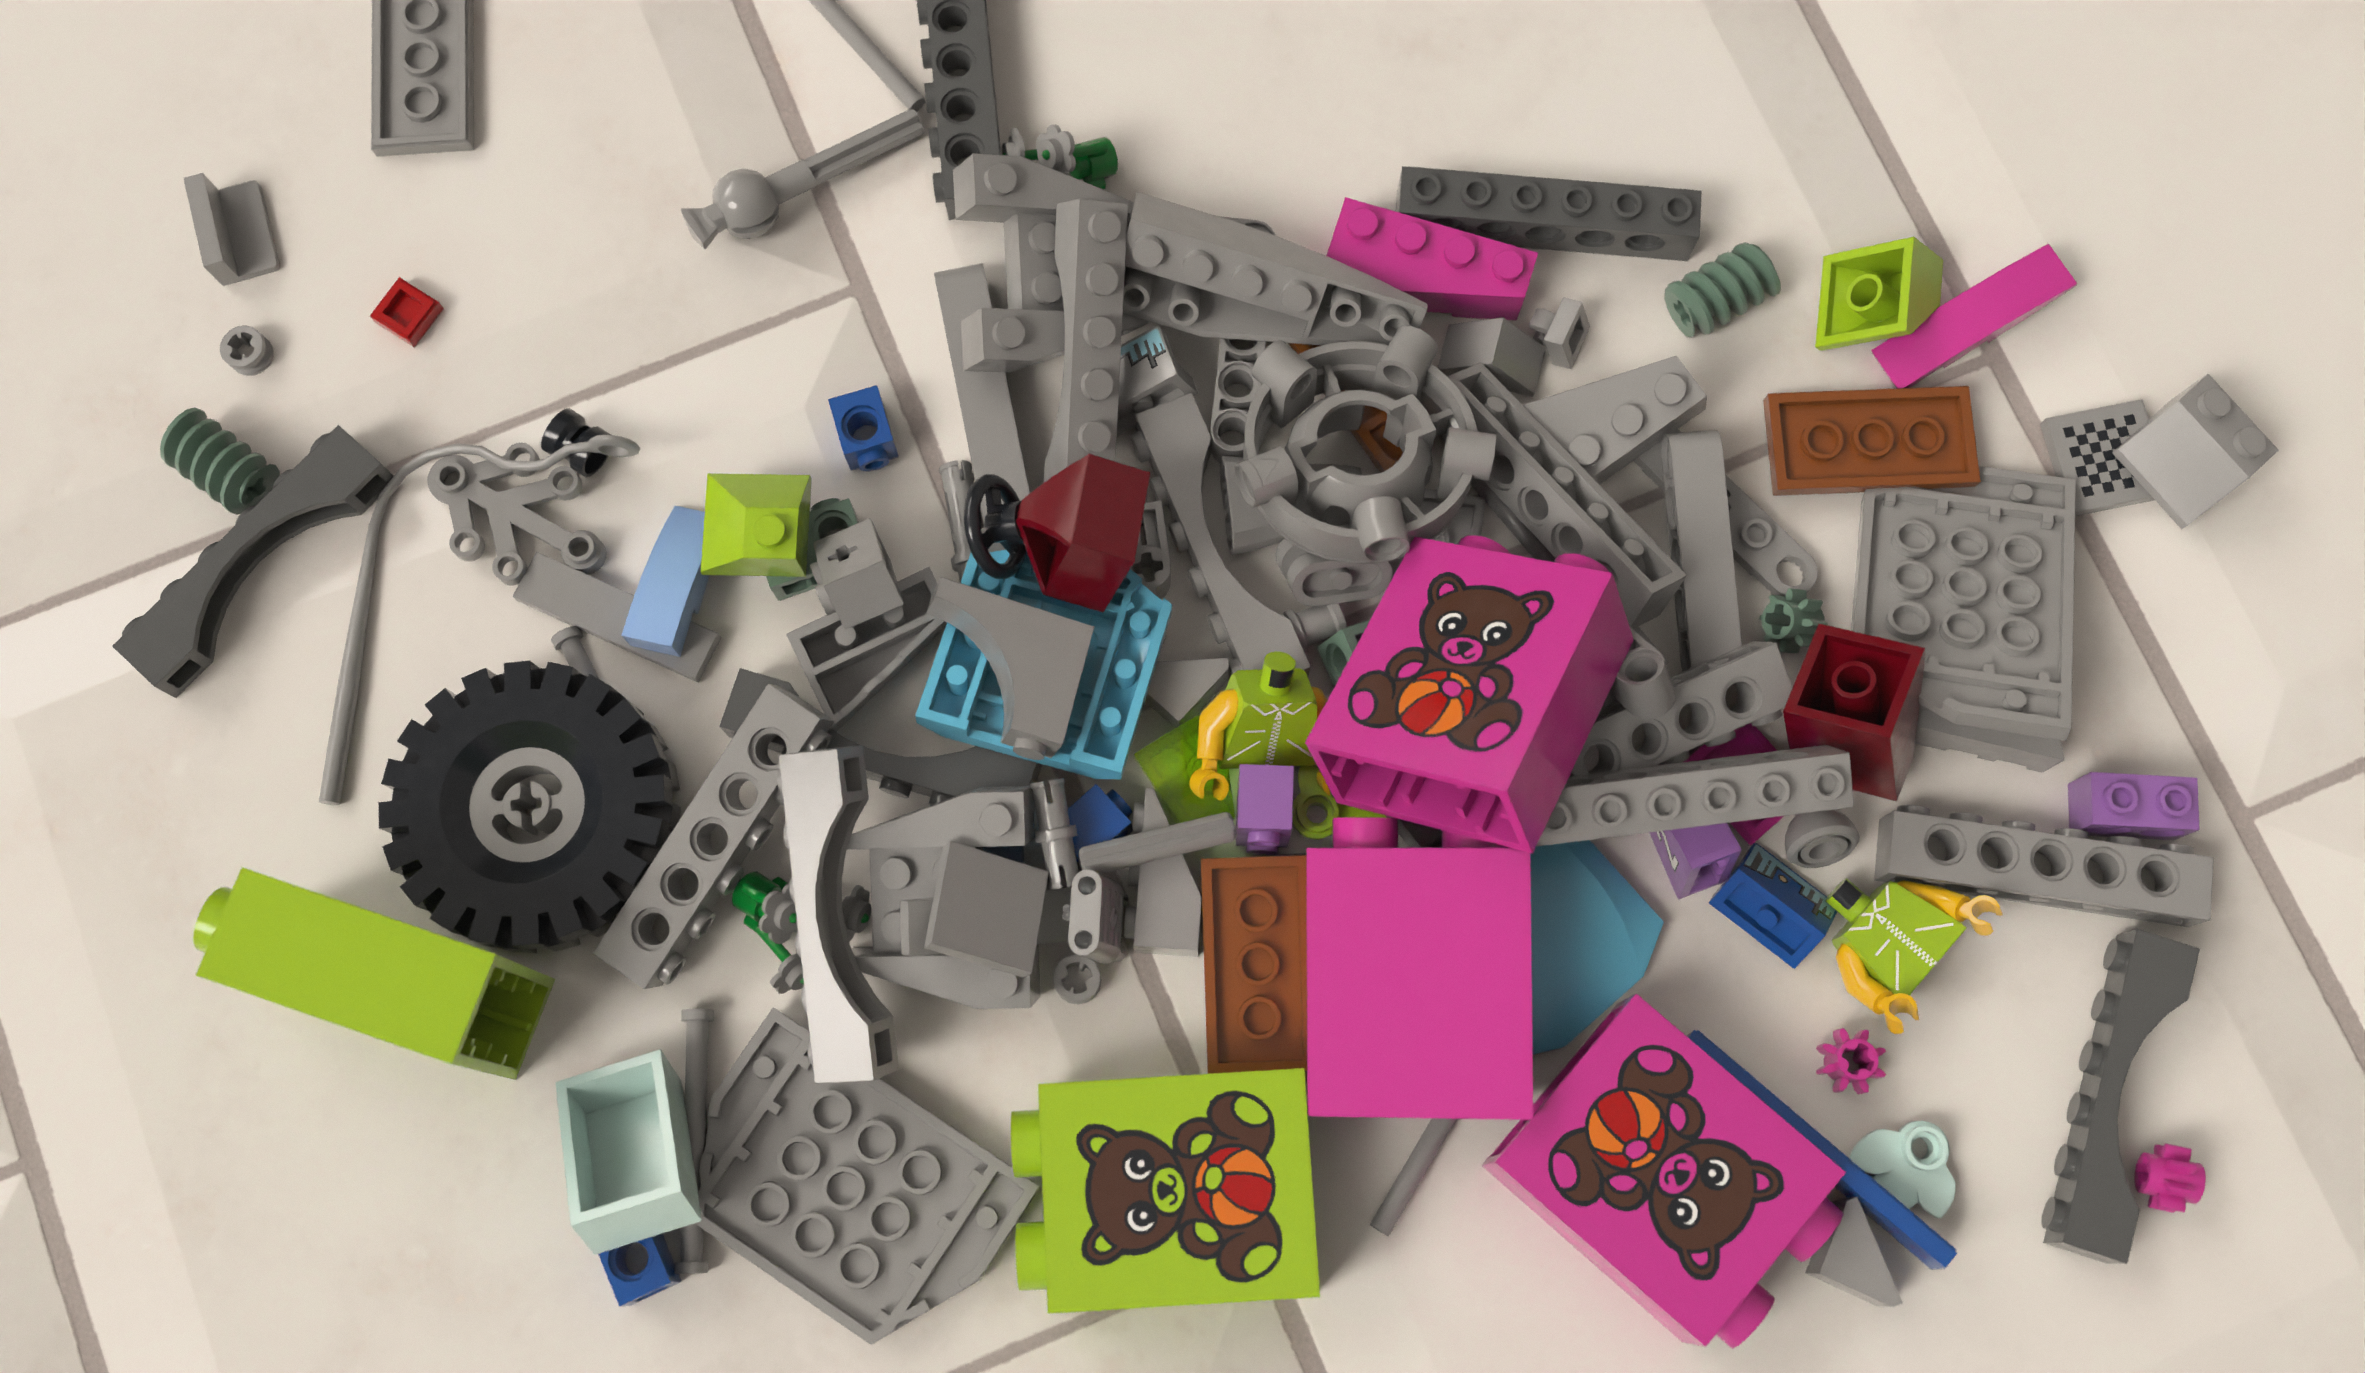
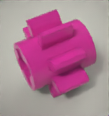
(1864, 1055)
(2169, 1178)

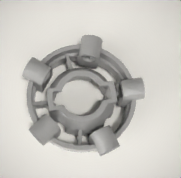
(1382, 505)

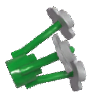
(1057, 150)
(774, 919)

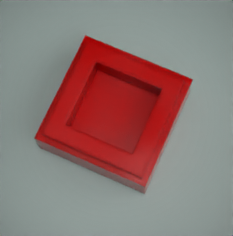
(406, 312)

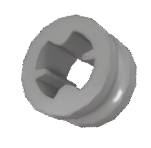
(257, 361)
(1061, 974)

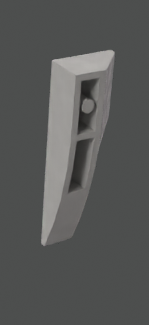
(1250, 284)

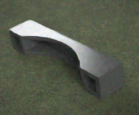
(181, 629)
(931, 776)
(2092, 1200)

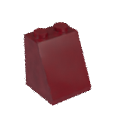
(1862, 700)

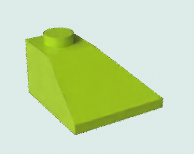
(1877, 292)
(756, 525)

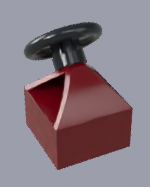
(1074, 526)

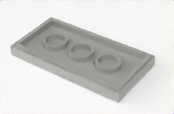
(422, 77)

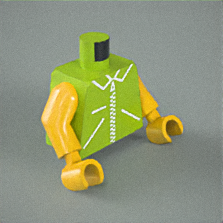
(1258, 722)
(1898, 939)

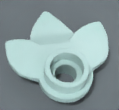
(1905, 1176)

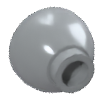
(1820, 838)

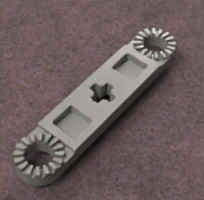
(1756, 538)

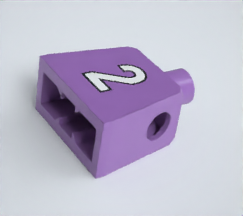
(1697, 856)

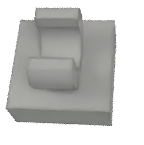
(1561, 332)

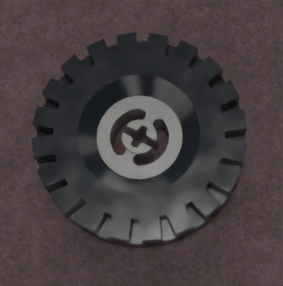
(465, 789)

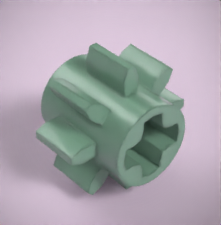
(1792, 620)

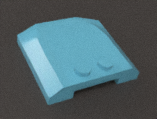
(967, 703)
(1586, 940)

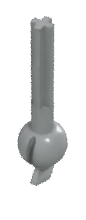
(750, 202)

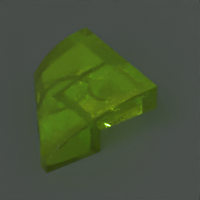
(1169, 767)

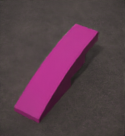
(1975, 317)

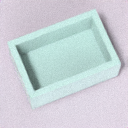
(627, 1152)

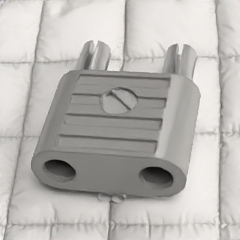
(1096, 917)

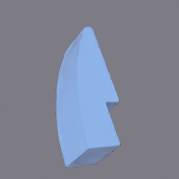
(669, 586)

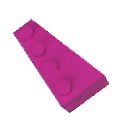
(1434, 262)

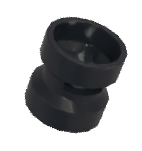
(571, 428)

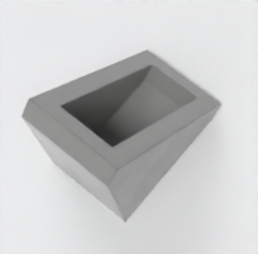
(1497, 345)
(1185, 687)
(1854, 1260)

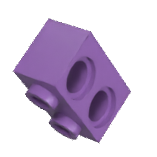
(2134, 805)
(1264, 808)

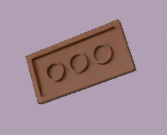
(1870, 440)
(1255, 962)

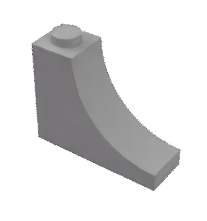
(1032, 655)

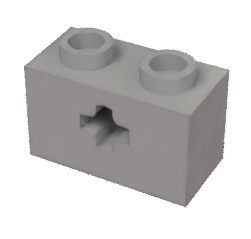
(855, 575)

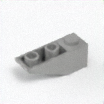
(1166, 897)

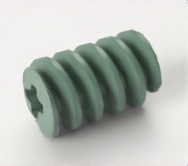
(1721, 284)
(217, 461)

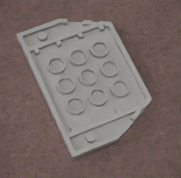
(1983, 589)
(849, 1188)

